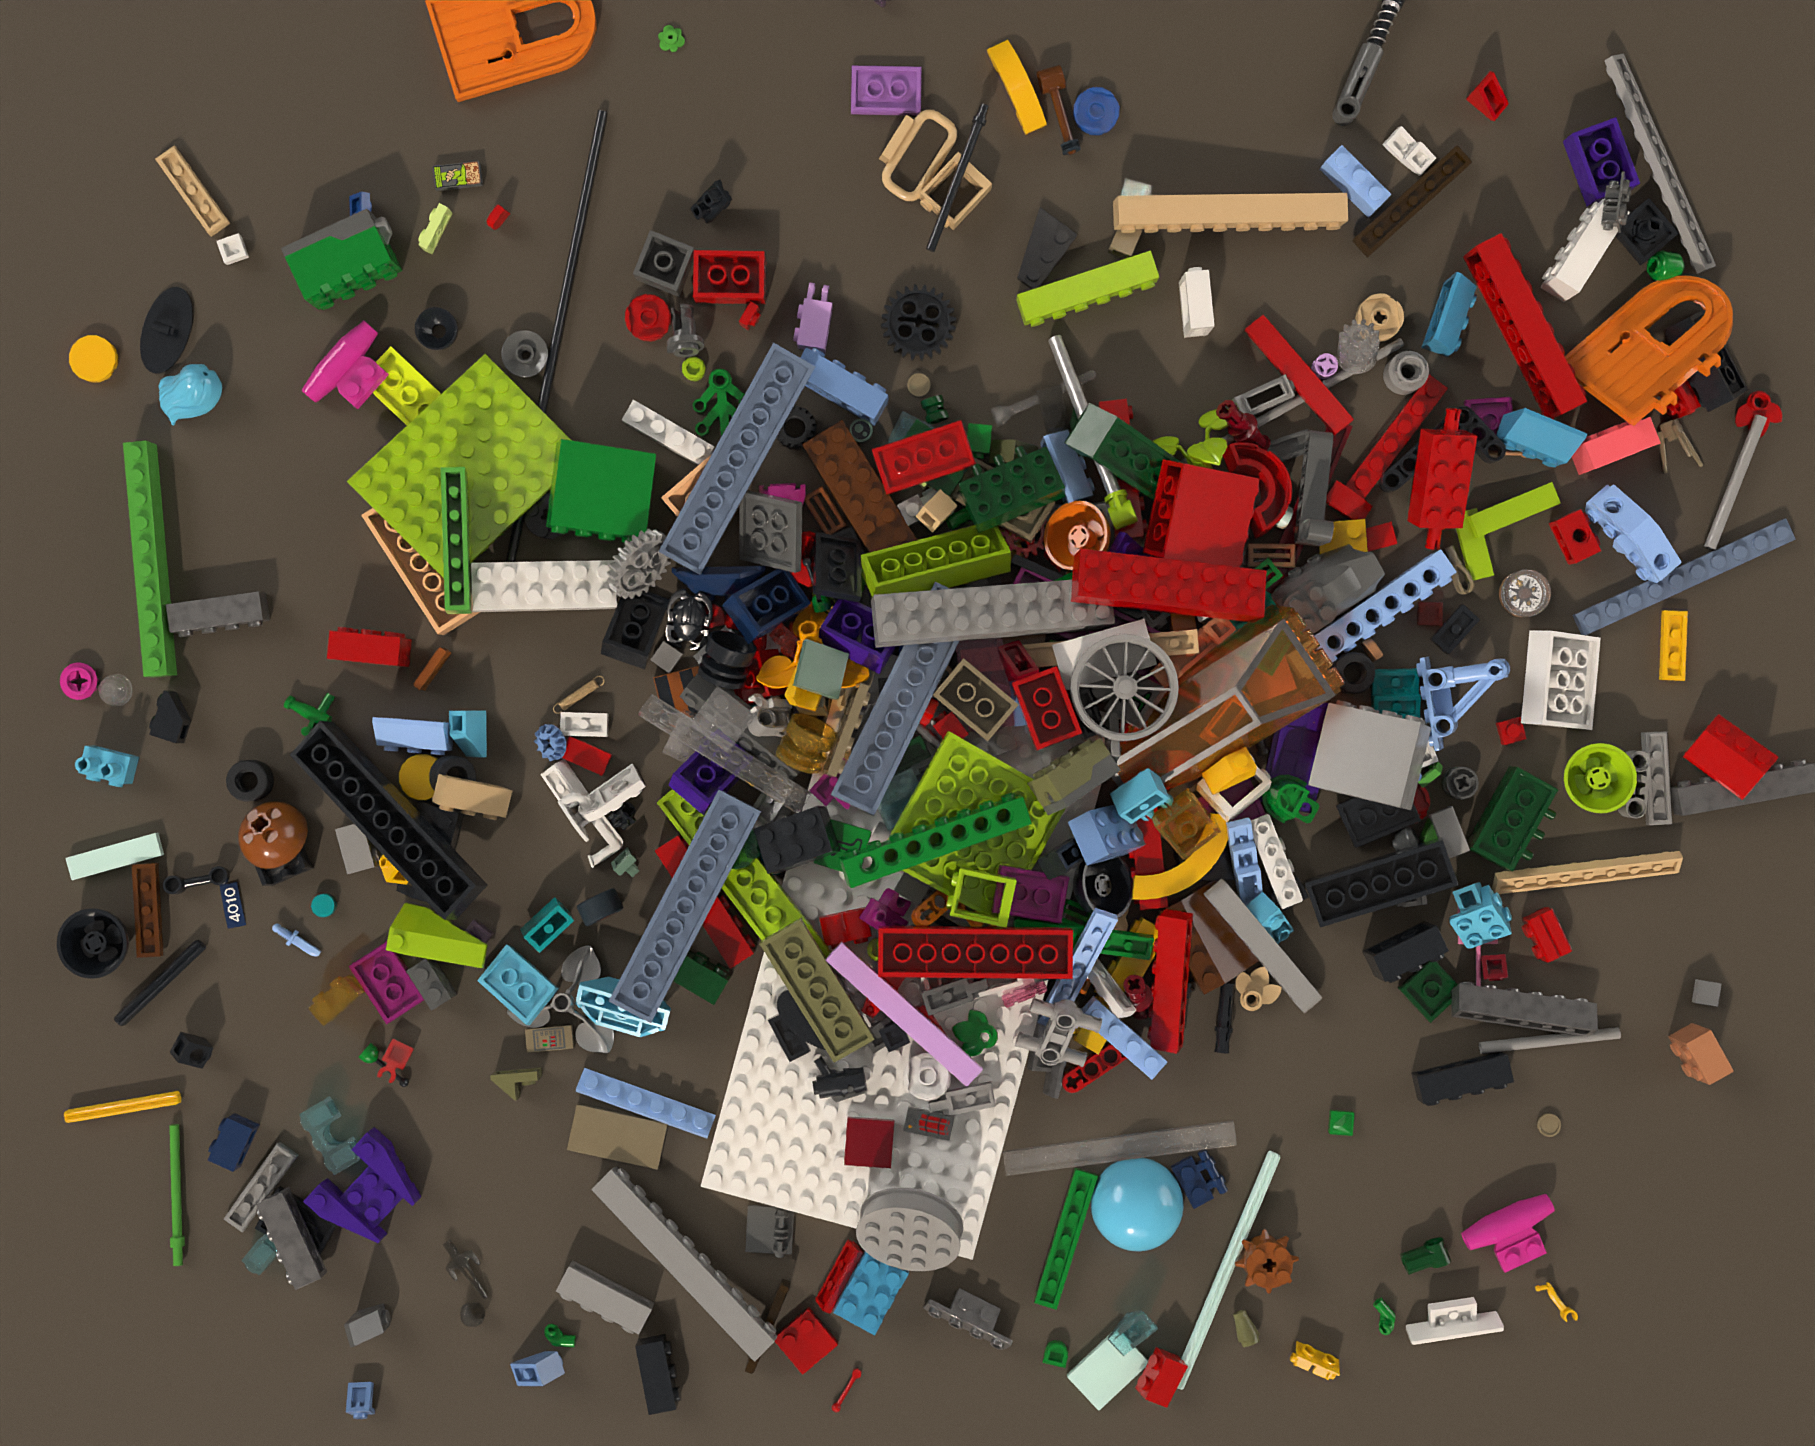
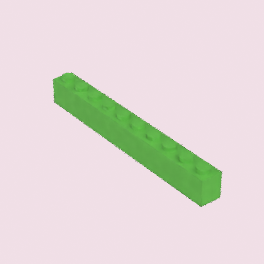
(149, 558)

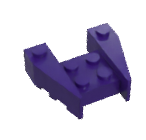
(371, 1194)

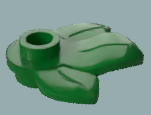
(971, 1033)

